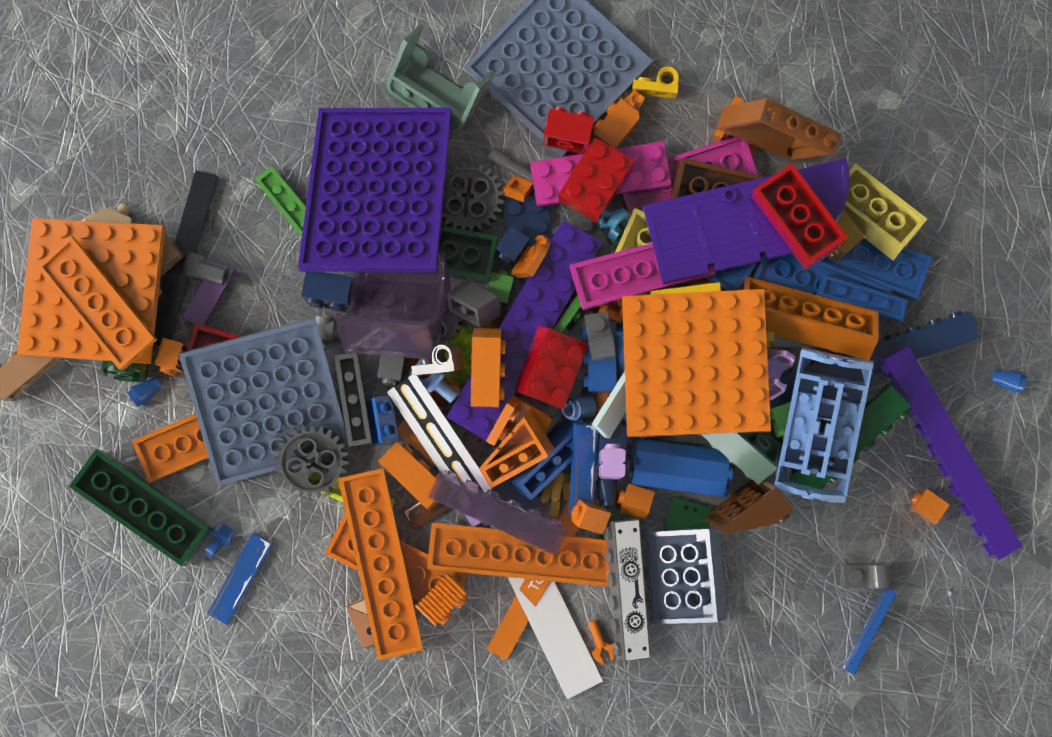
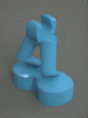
(617, 222)

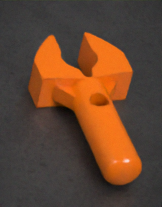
(599, 640)

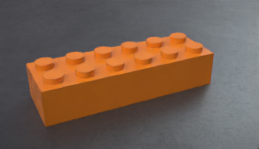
(818, 320)

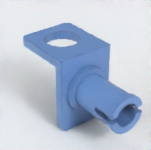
(437, 383)

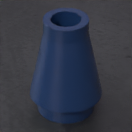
(607, 490)

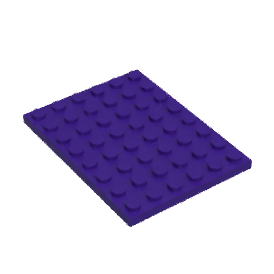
(376, 190)

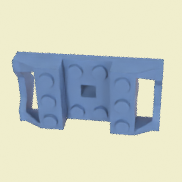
(829, 451)

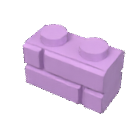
(612, 462)

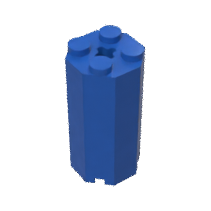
(681, 468)

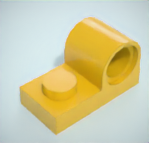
(658, 89)

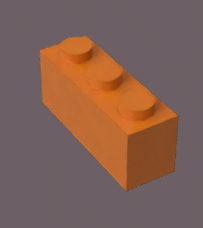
(410, 473)

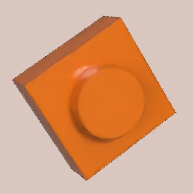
(518, 188)

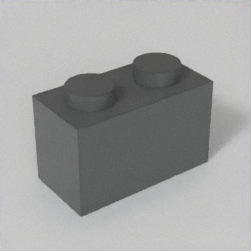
(473, 303)
(392, 370)

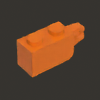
(620, 120)

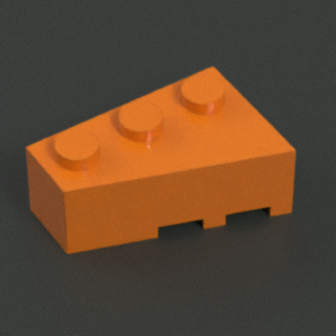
(487, 367)
(518, 451)

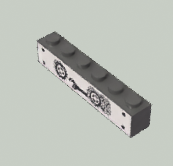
(627, 590)

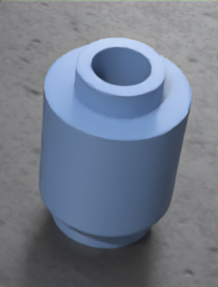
(579, 407)

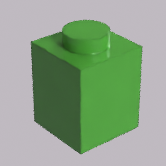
(501, 286)

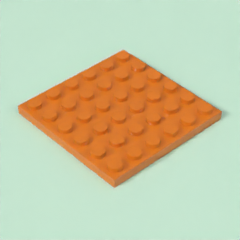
(126, 255)
(696, 363)

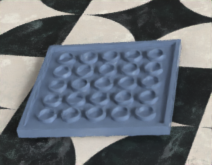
(558, 58)
(256, 392)

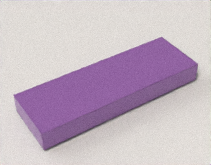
(206, 300)

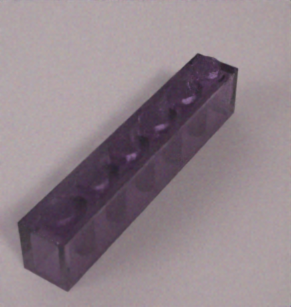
(497, 513)

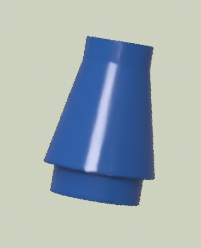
(1009, 380)
(143, 392)

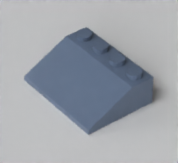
(686, 576)

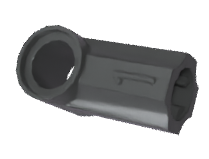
(200, 268)

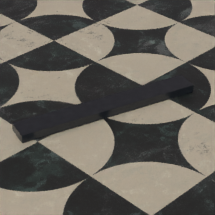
(187, 241)

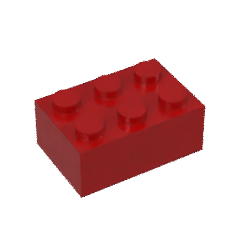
(596, 180)
(551, 367)

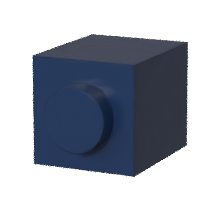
(512, 245)

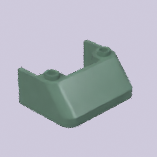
(424, 88)

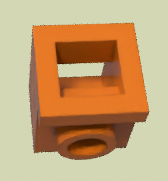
(614, 310)

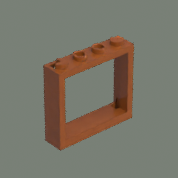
(782, 131)

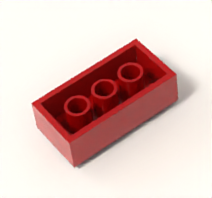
(799, 216)

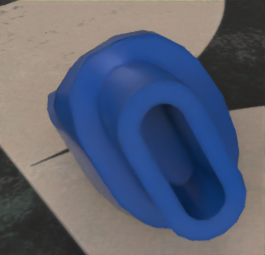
(222, 536)

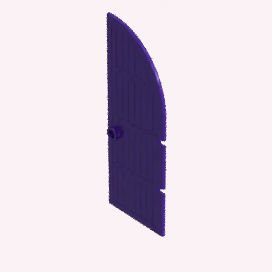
(728, 225)

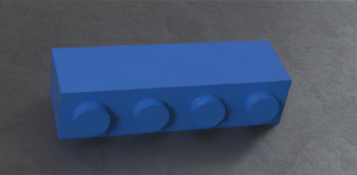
(538, 476)

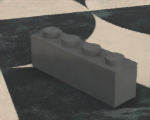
(353, 400)

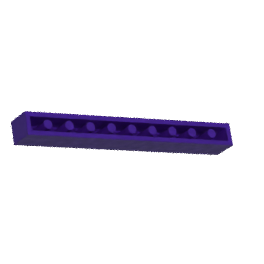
(951, 454)

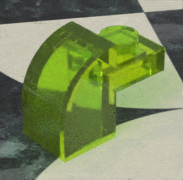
(464, 341)

